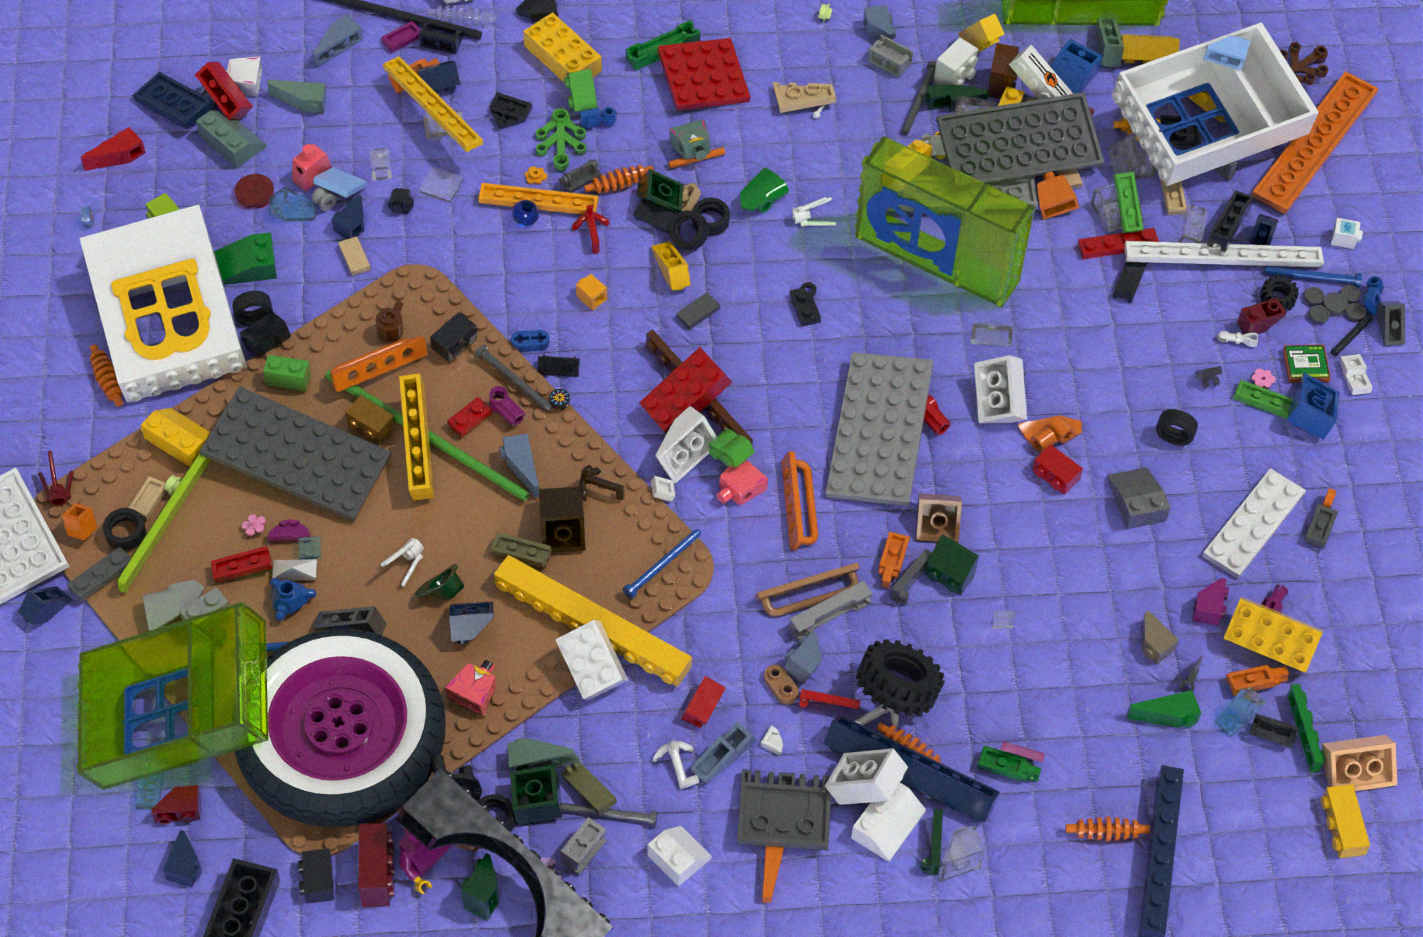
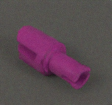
(1276, 598)

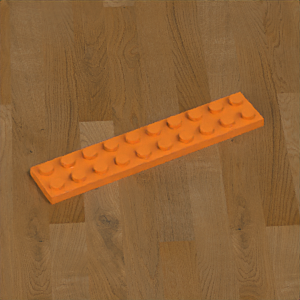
(1308, 153)

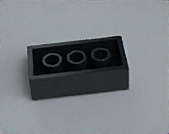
(243, 900)

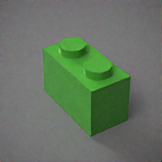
(581, 90)
(287, 373)

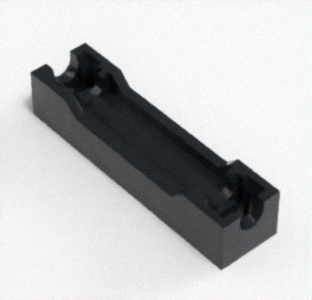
(1230, 220)

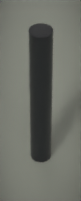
(1351, 335)

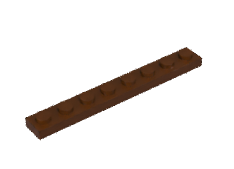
(715, 410)

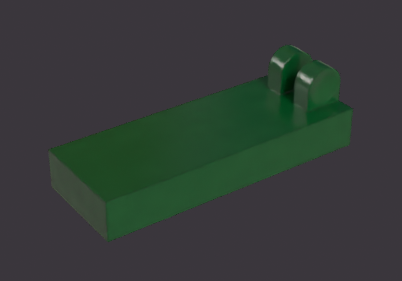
(933, 863)

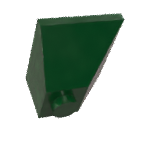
(661, 191)

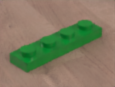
(1307, 734)

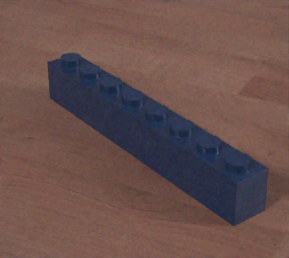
(922, 772)
(1161, 852)

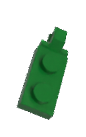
(1007, 764)

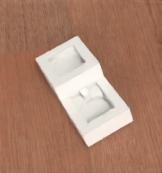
(1355, 374)

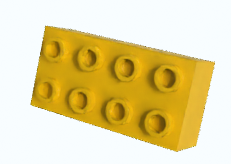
(560, 47)
(1273, 634)

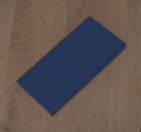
(172, 100)

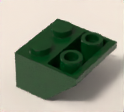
(481, 890)

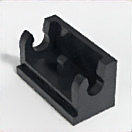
(439, 40)

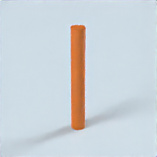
(681, 161)

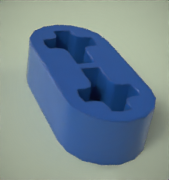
(530, 340)

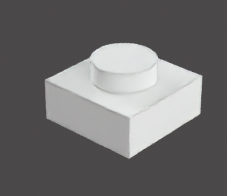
(663, 488)

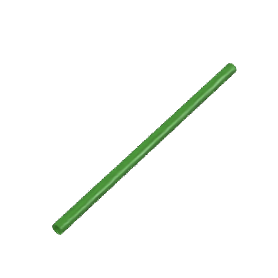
(446, 446)

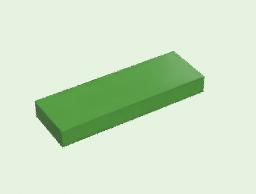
(1128, 202)
(1263, 398)

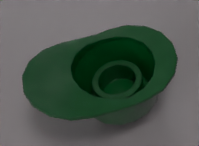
(443, 585)

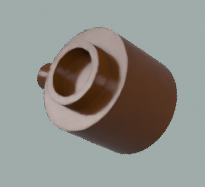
(390, 323)

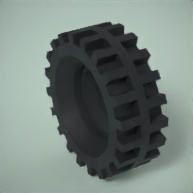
(896, 692)

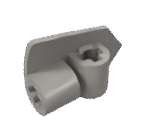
(165, 605)

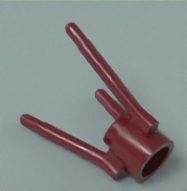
(57, 494)

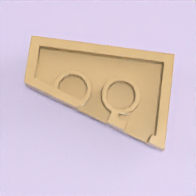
(796, 97)

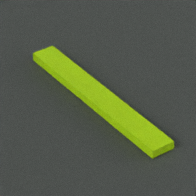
(162, 523)

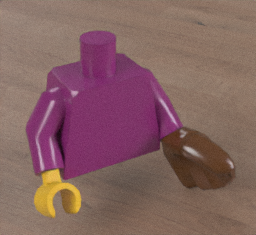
(417, 859)

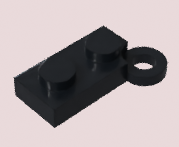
(805, 304)

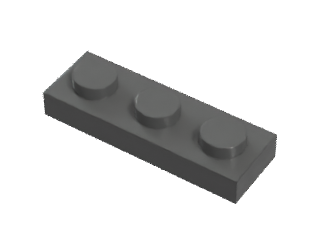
(99, 574)

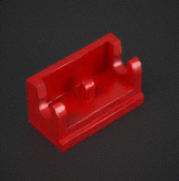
(703, 702)

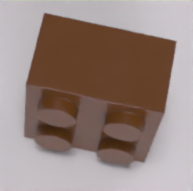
(1001, 73)

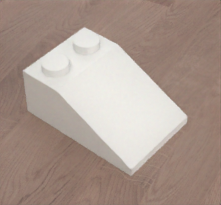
(685, 444)

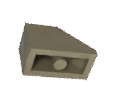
(1156, 639)

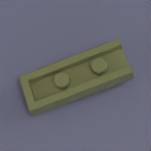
(521, 549)
(588, 787)

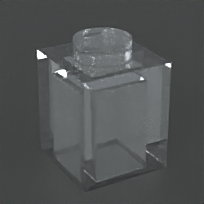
(380, 164)

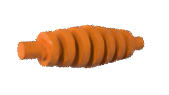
(617, 179)
(105, 375)
(891, 733)
(1107, 828)

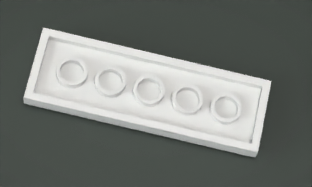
(1253, 523)

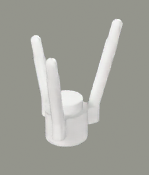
(802, 213)
(410, 551)

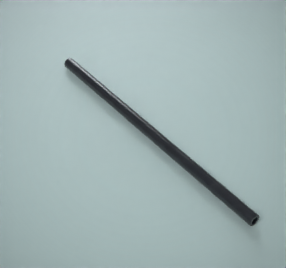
(408, 17)

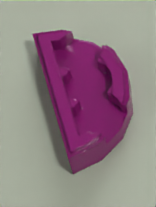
(288, 531)
(1022, 751)

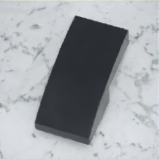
(654, 215)

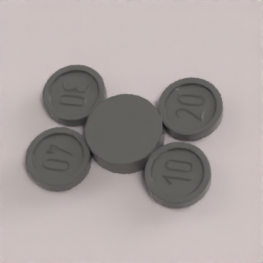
(1334, 304)

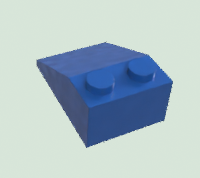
(1314, 407)

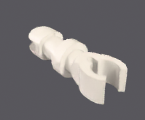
(1248, 339)

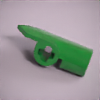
(763, 191)

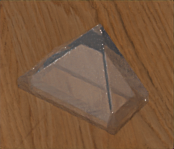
(991, 334)

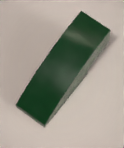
(946, 95)

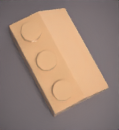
(1361, 762)

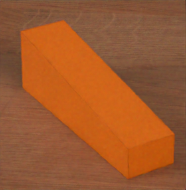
(772, 864)

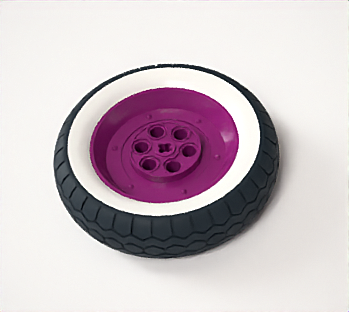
(378, 768)

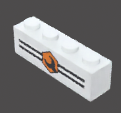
(1038, 74)

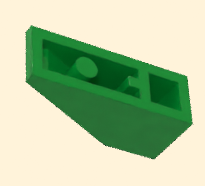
(1170, 710)

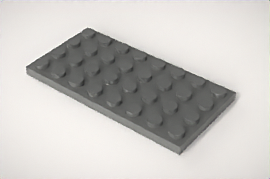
(1021, 139)
(296, 453)

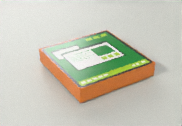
(1308, 360)

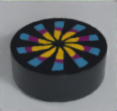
(559, 399)

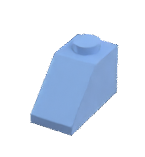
(1228, 52)

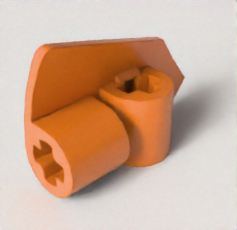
(1050, 431)

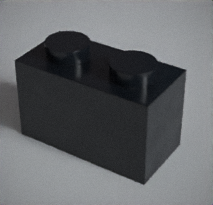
(265, 334)
(454, 337)
(317, 875)

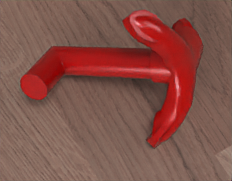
(590, 217)

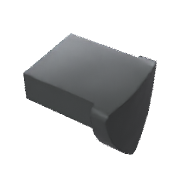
(1228, 171)

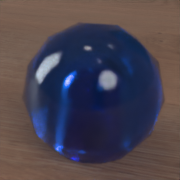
(525, 213)

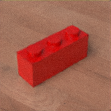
(223, 90)

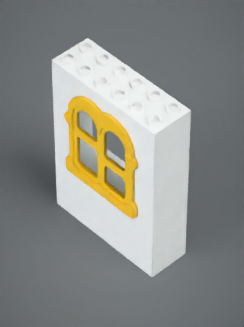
(146, 259)

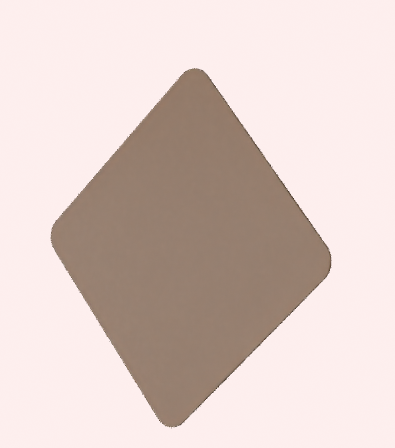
(453, 527)

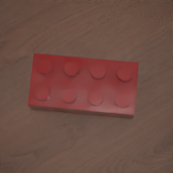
(690, 384)

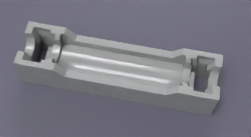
(851, 599)

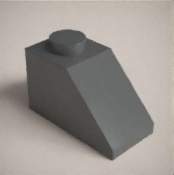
(1392, 322)

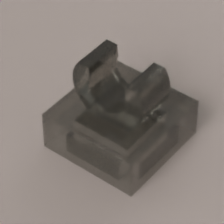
(1209, 373)

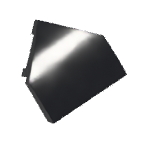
(537, 9)
(509, 110)

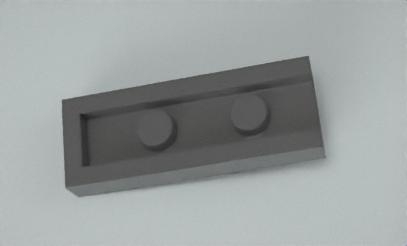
(909, 578)

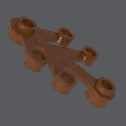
(1318, 55)

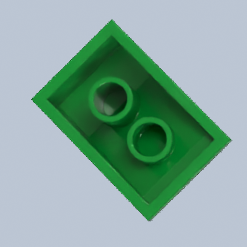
(247, 260)

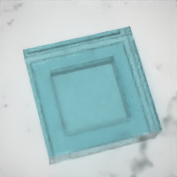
(309, 548)

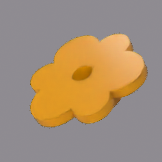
(535, 175)

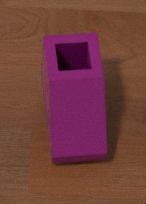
(1209, 603)

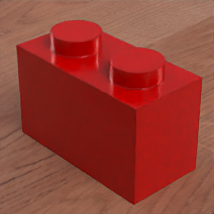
(1057, 469)

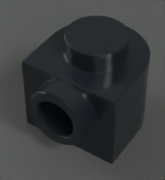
(401, 201)

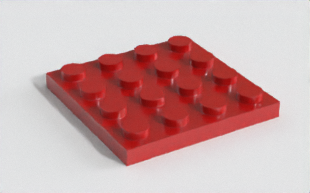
(703, 74)

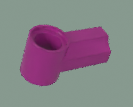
(506, 407)

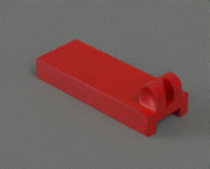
(241, 564)
(807, 695)

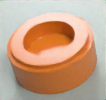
(1329, 498)

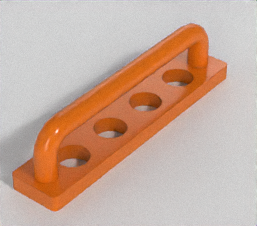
(340, 372)
(792, 501)

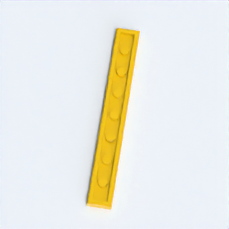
(433, 104)

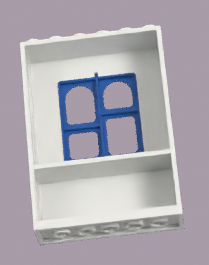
(1259, 103)

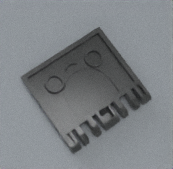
(784, 812)

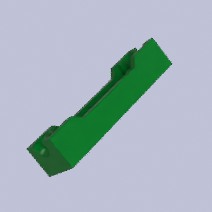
(647, 51)

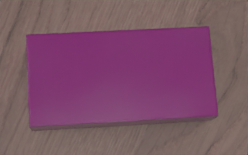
(401, 37)

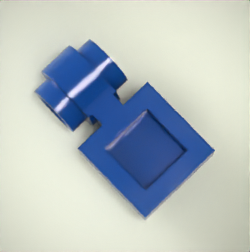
(592, 117)
(1375, 288)

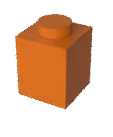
(79, 521)

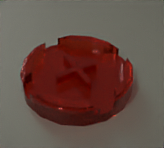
(254, 191)

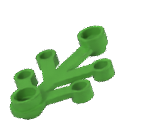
(561, 119)

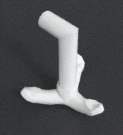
(876, 713)
(673, 750)

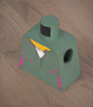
(691, 140)

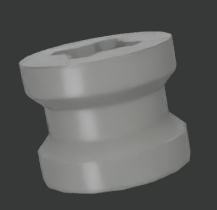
(324, 198)

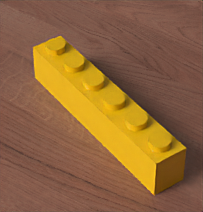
(416, 437)

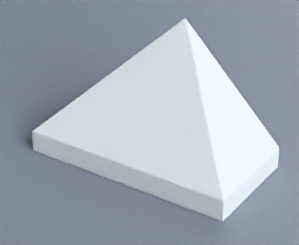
(295, 569)

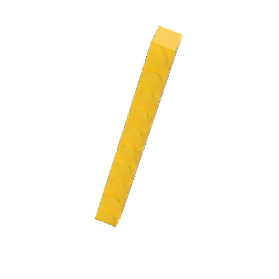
(575, 611)

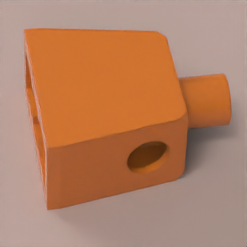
(1055, 196)

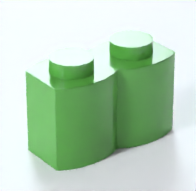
(730, 448)

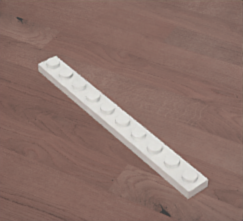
(1235, 255)

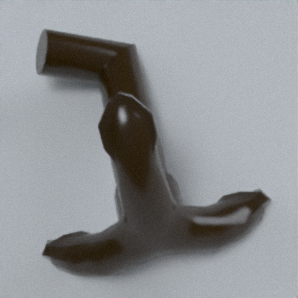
(588, 477)

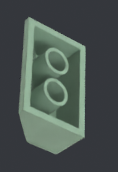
(229, 137)

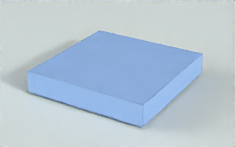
(339, 182)

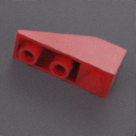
(118, 150)

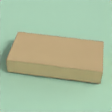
(354, 256)
(148, 497)

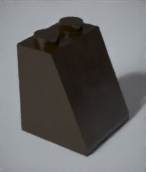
(562, 519)

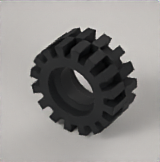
(1281, 285)

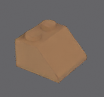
(938, 516)

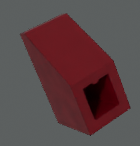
(1260, 316)
(180, 804)

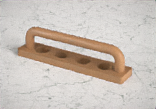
(764, 596)

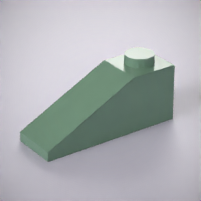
(1109, 42)
(302, 95)
(533, 753)

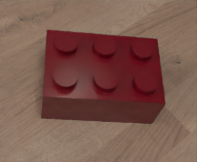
(376, 865)

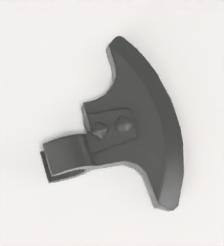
(1192, 675)

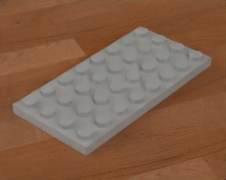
(880, 429)

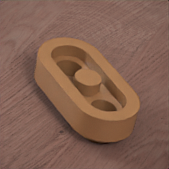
(779, 683)

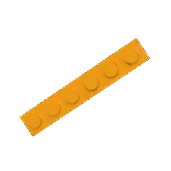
(544, 199)

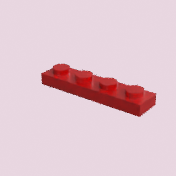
(1113, 243)

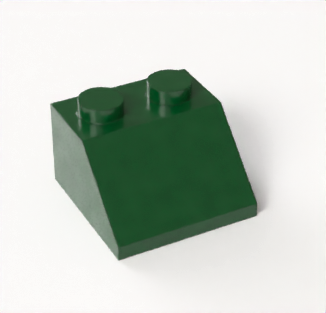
(952, 565)

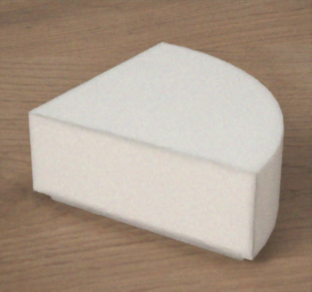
(772, 741)

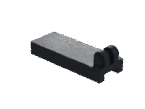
(1129, 280)

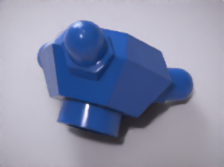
(288, 597)

